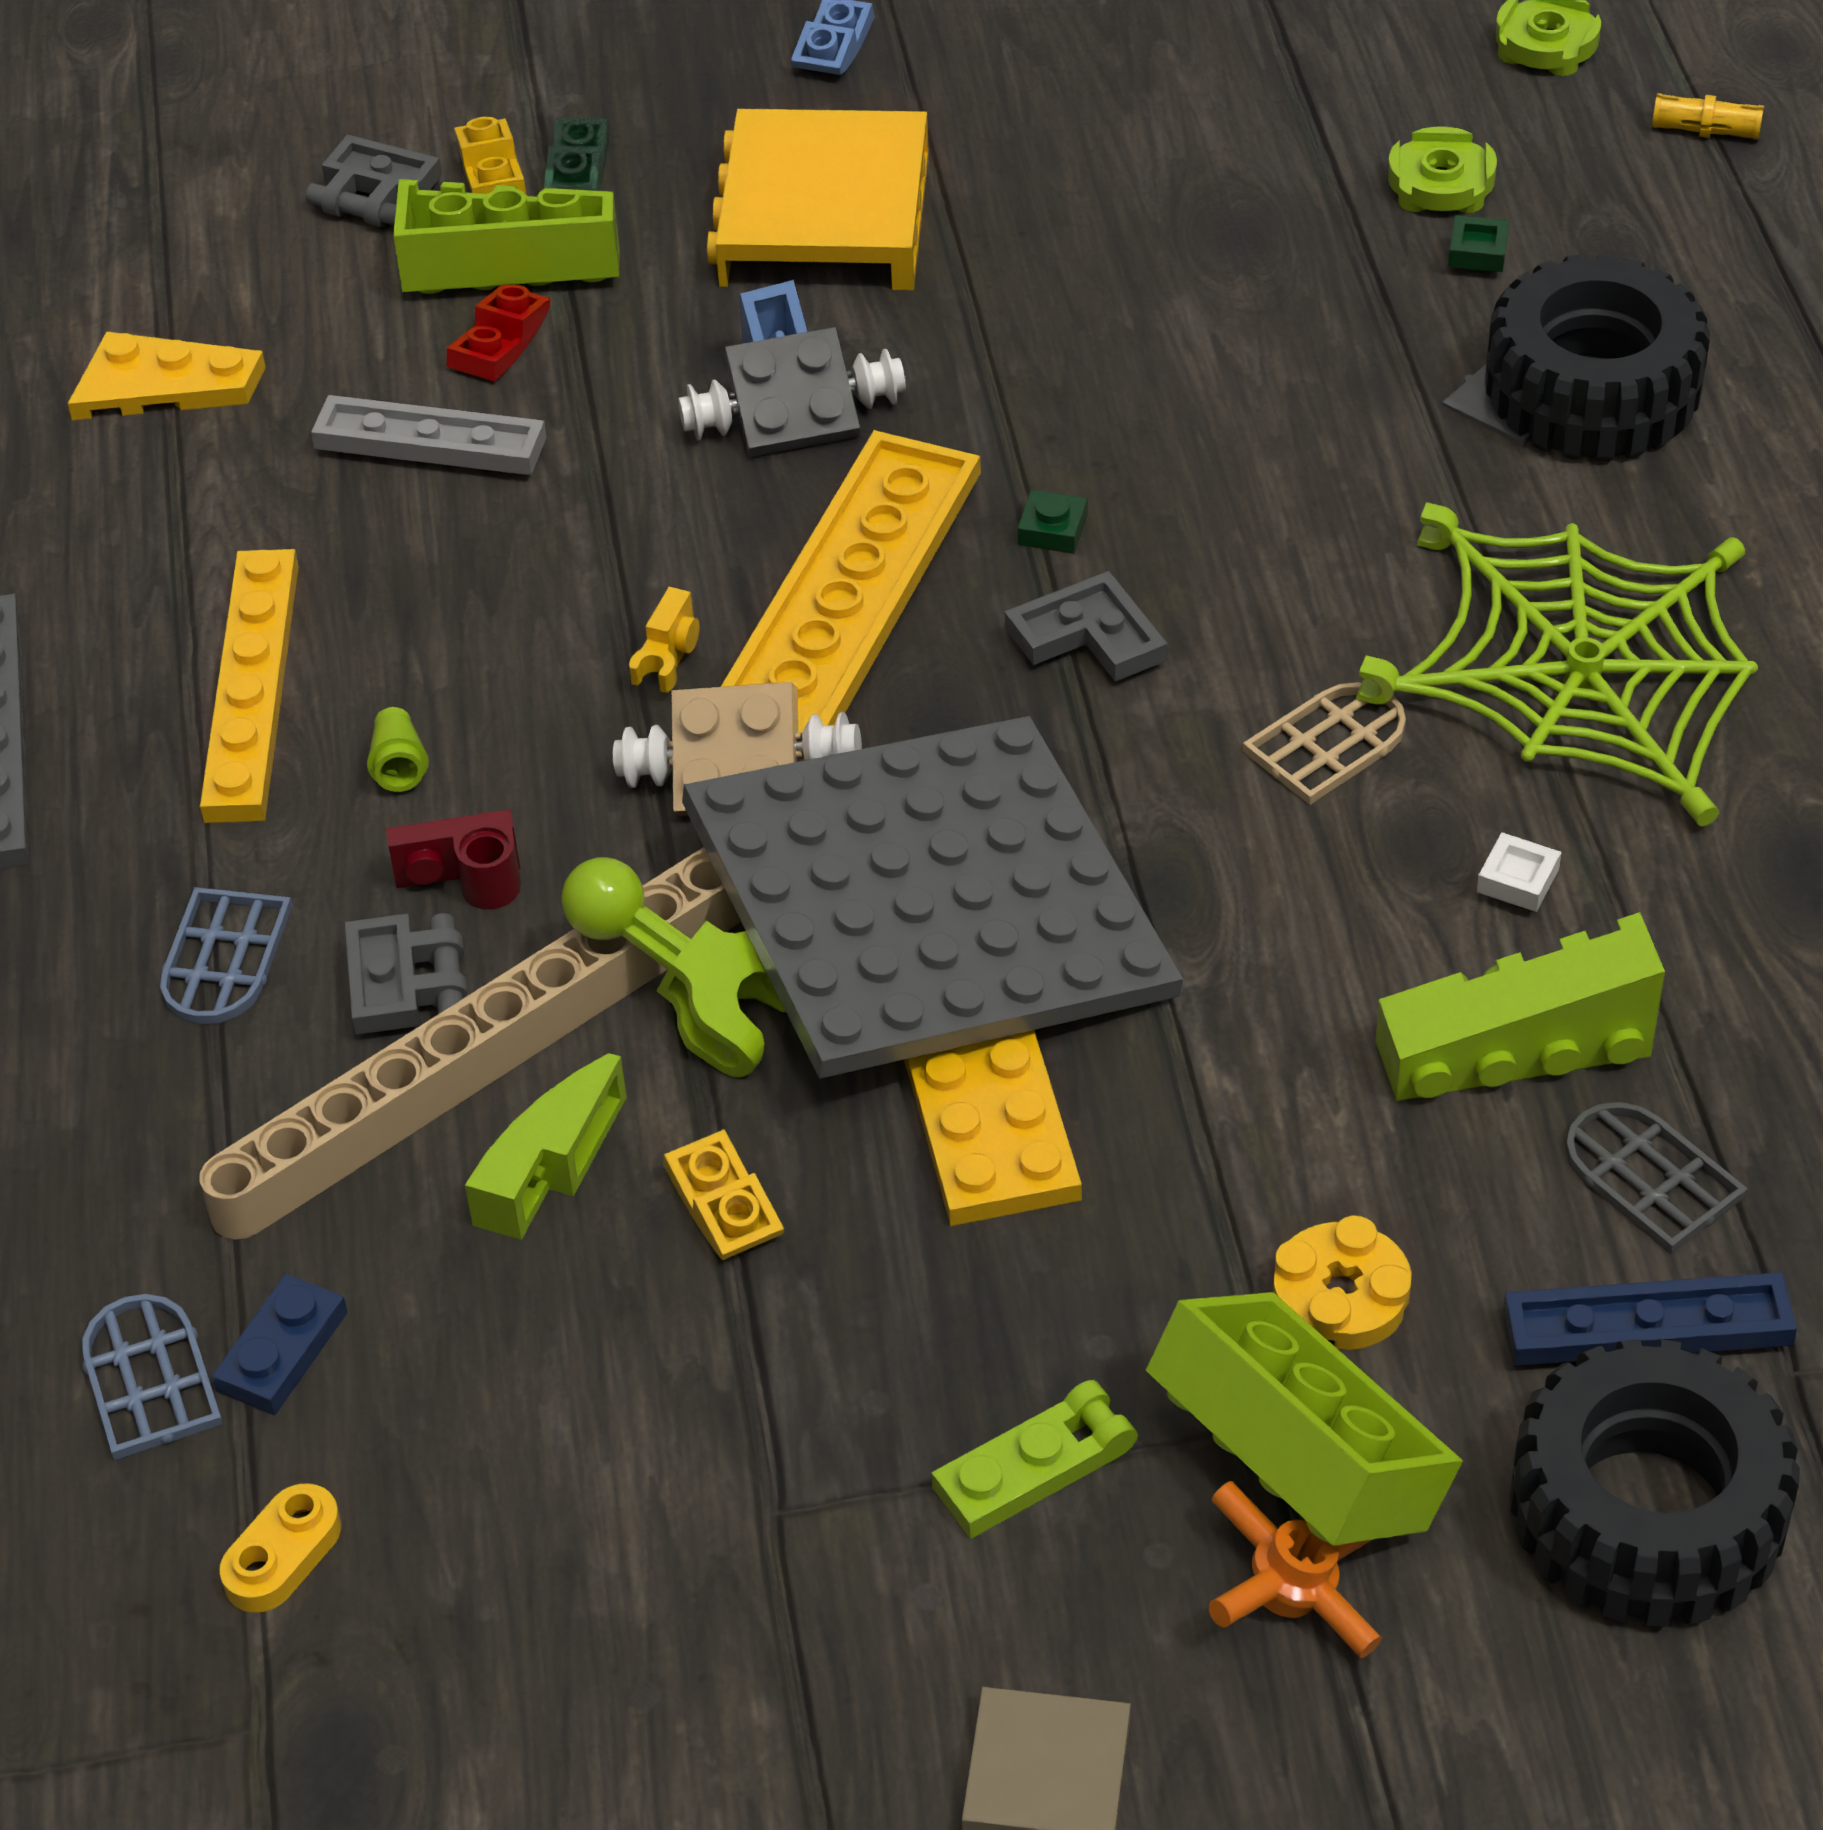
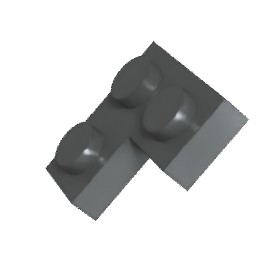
(1093, 615)

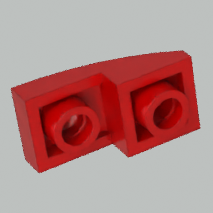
(501, 332)

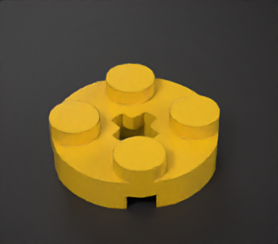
(1350, 1251)

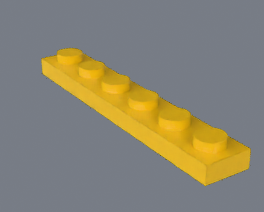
(250, 687)

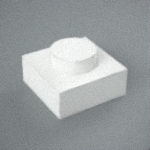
(1519, 872)

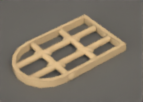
(1330, 757)

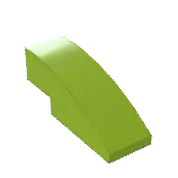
(546, 1148)

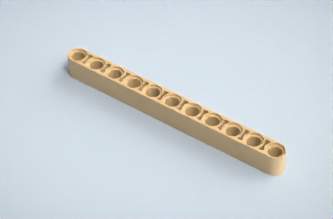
(446, 1060)

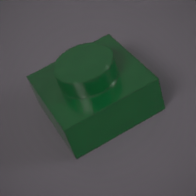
(1478, 243)
(1052, 521)

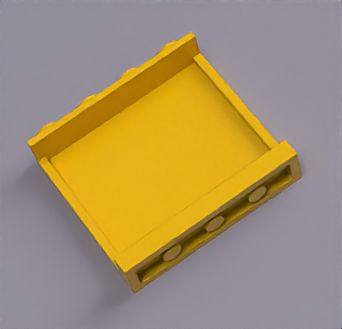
(822, 189)

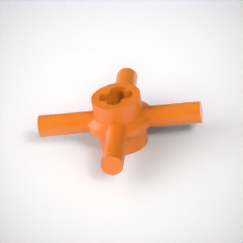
(1291, 1574)

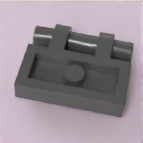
(372, 169)
(383, 974)

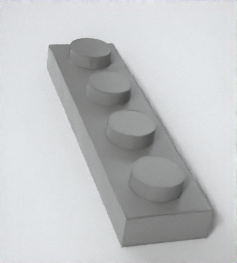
(429, 434)

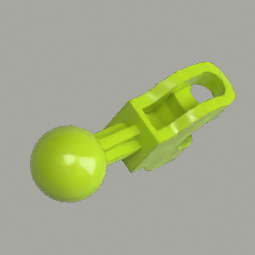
(703, 973)

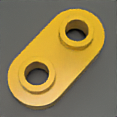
(286, 1545)

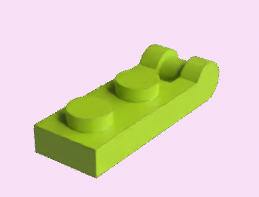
(1033, 1460)

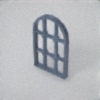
(241, 941)
(137, 1395)

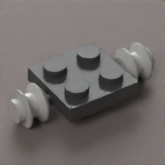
(792, 392)

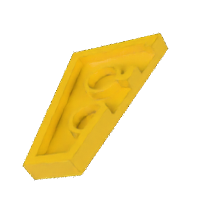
(151, 370)

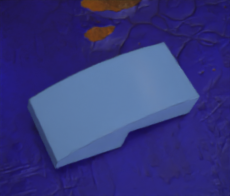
(834, 36)

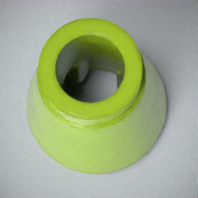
(396, 751)

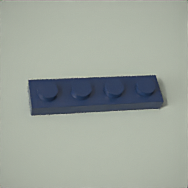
(1696, 1312)

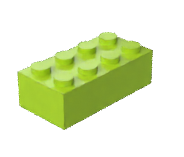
(1303, 1418)

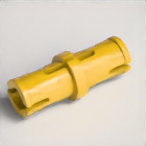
(1707, 116)

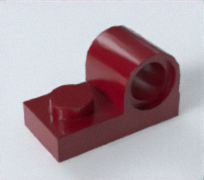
(468, 848)

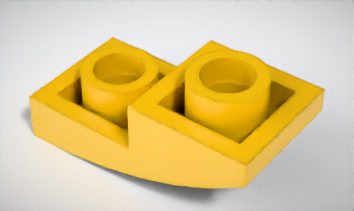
(488, 155)
(721, 1195)

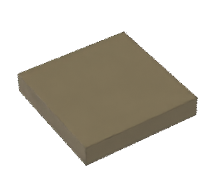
(1046, 1762)

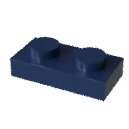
(280, 1344)

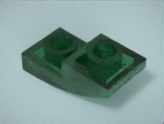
(578, 154)

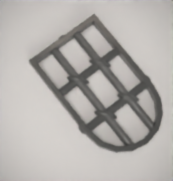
(1675, 1176)

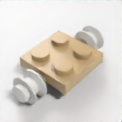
(729, 734)

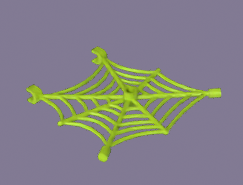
(1584, 654)

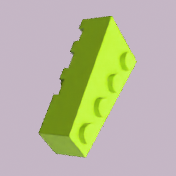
(502, 237)
(1526, 1018)

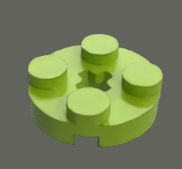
(1525, 40)
(1460, 187)

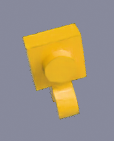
(669, 635)

